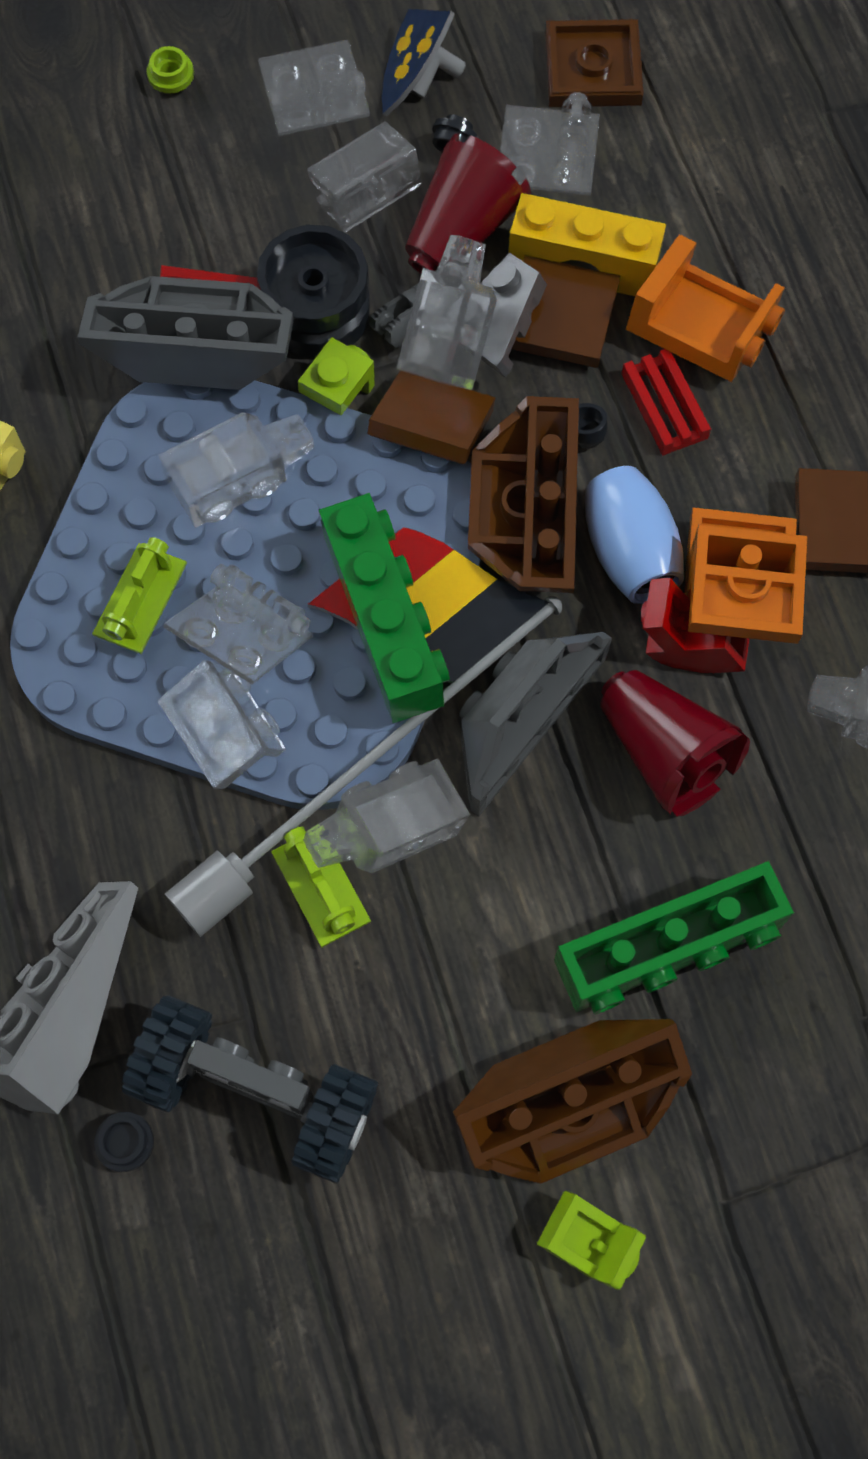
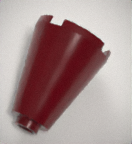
(466, 198)
(672, 740)

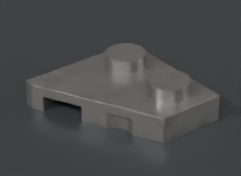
(517, 294)

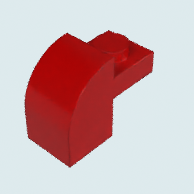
(669, 642)

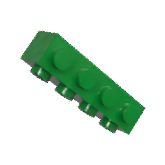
(382, 609)
(672, 937)

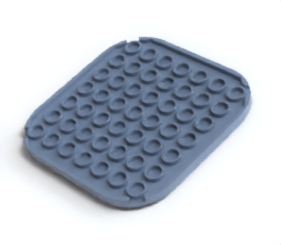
(318, 694)

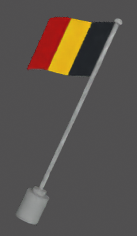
(472, 625)

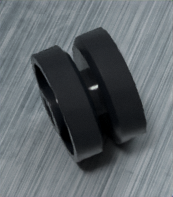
(322, 281)

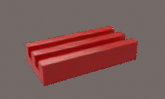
(650, 366)

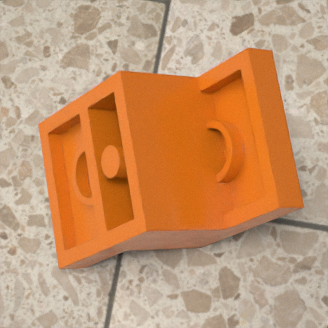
(745, 575)

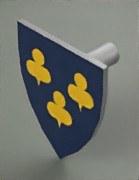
(418, 56)

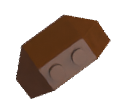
(528, 495)
(573, 1098)

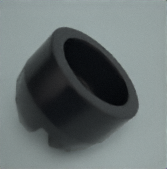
(591, 425)

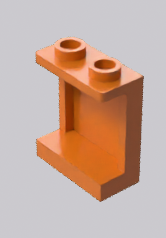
(703, 314)

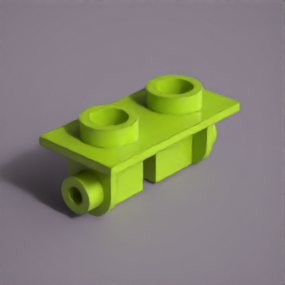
(140, 596)
(321, 892)

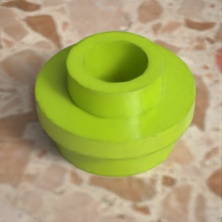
(170, 70)

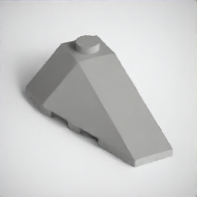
(59, 1008)

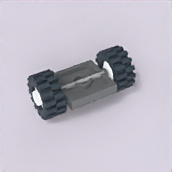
(176, 1049)

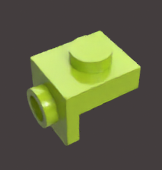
(337, 376)
(592, 1241)

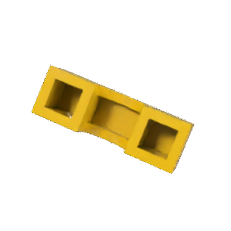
(599, 237)

